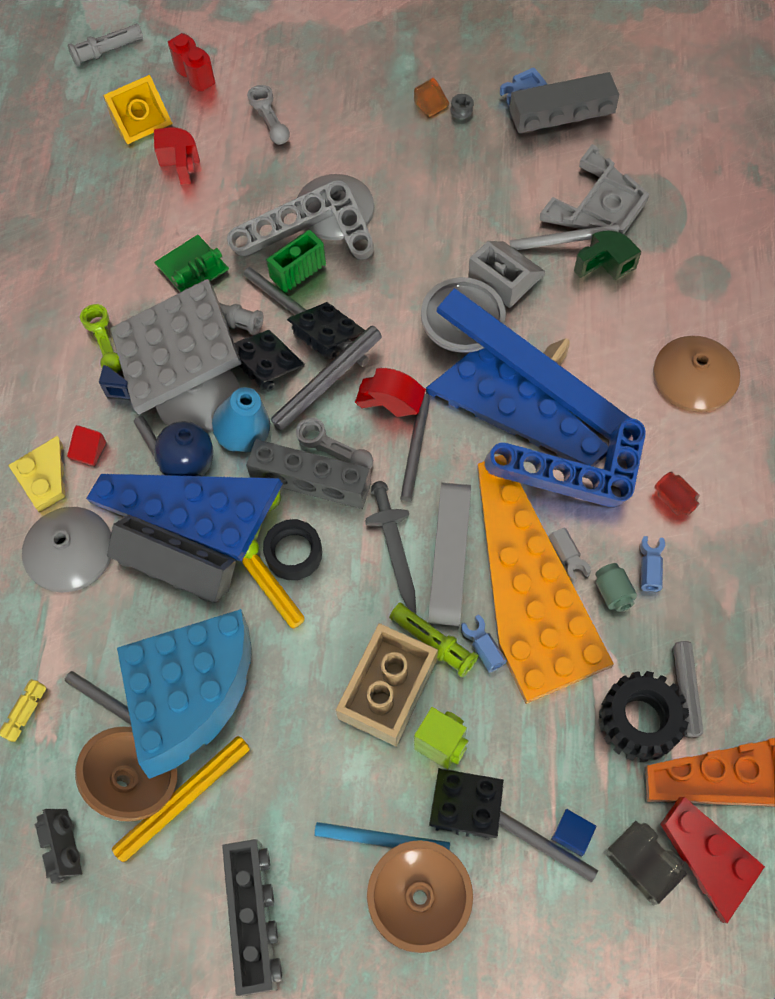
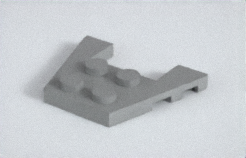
(610, 201)

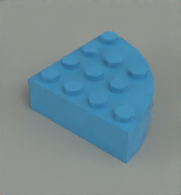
(184, 687)

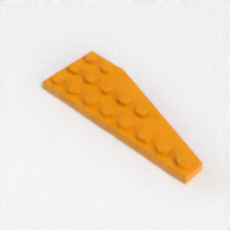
(535, 605)

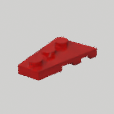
(717, 861)

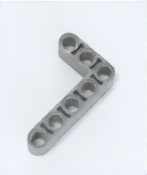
(305, 219)

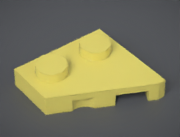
(41, 474)

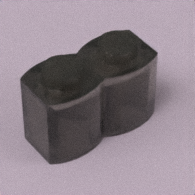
(646, 862)

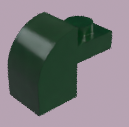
(611, 251)

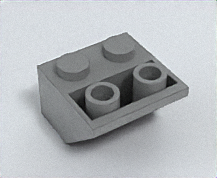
(504, 270)

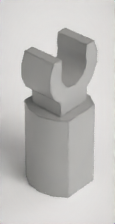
(568, 553)

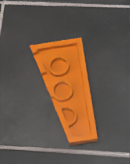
(719, 777)

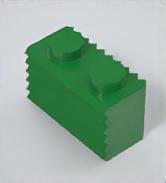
(296, 261)

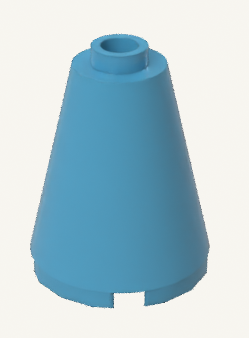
(241, 421)

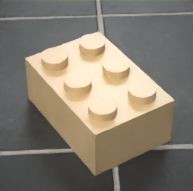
(387, 684)

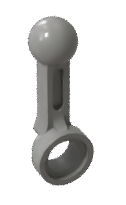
(278, 132)
(335, 448)

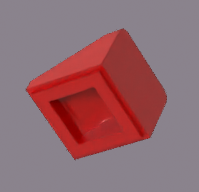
(86, 445)

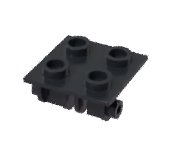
(324, 328)
(266, 358)
(467, 803)

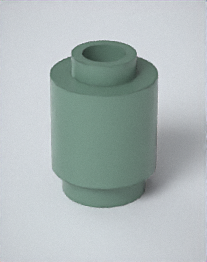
(615, 587)

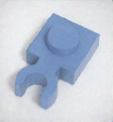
(522, 81)

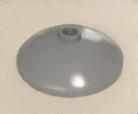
(329, 228)
(443, 331)
(199, 403)
(77, 560)

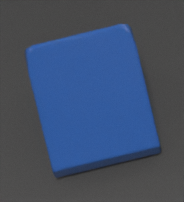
(574, 832)

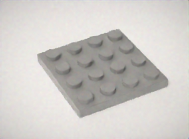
(174, 346)

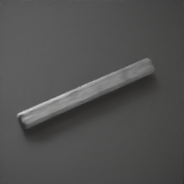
(326, 377)

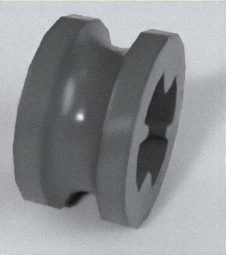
(459, 112)

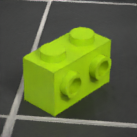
(441, 738)

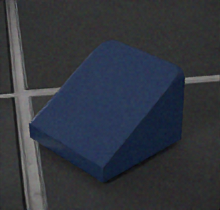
(113, 384)

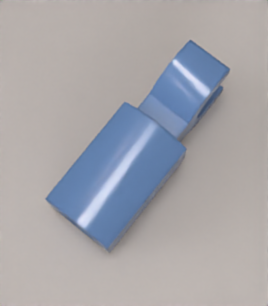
(652, 565)
(484, 645)

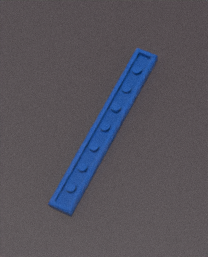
(532, 364)

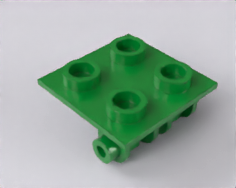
(191, 264)

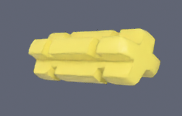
(22, 710)

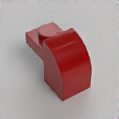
(176, 148)
(393, 390)

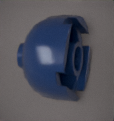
(183, 450)

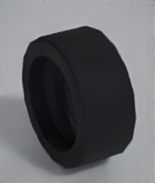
(285, 529)

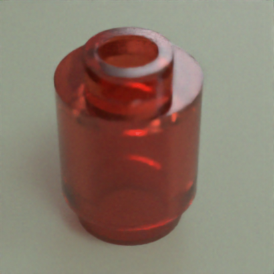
(677, 494)

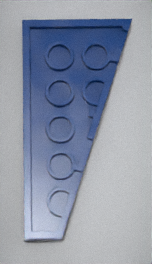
(517, 406)
(204, 509)

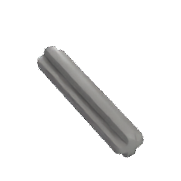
(688, 686)

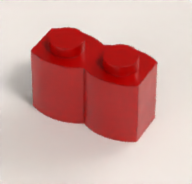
(191, 62)

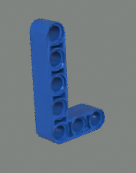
(573, 471)

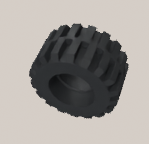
(661, 698)

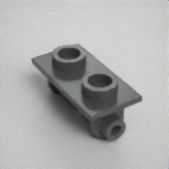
(55, 830)

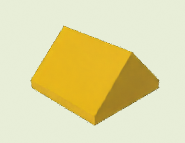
(137, 109)

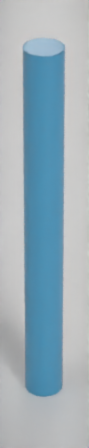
(367, 836)

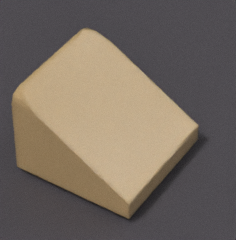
(558, 350)

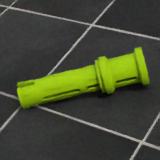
(447, 646)

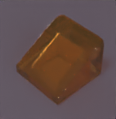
(430, 97)

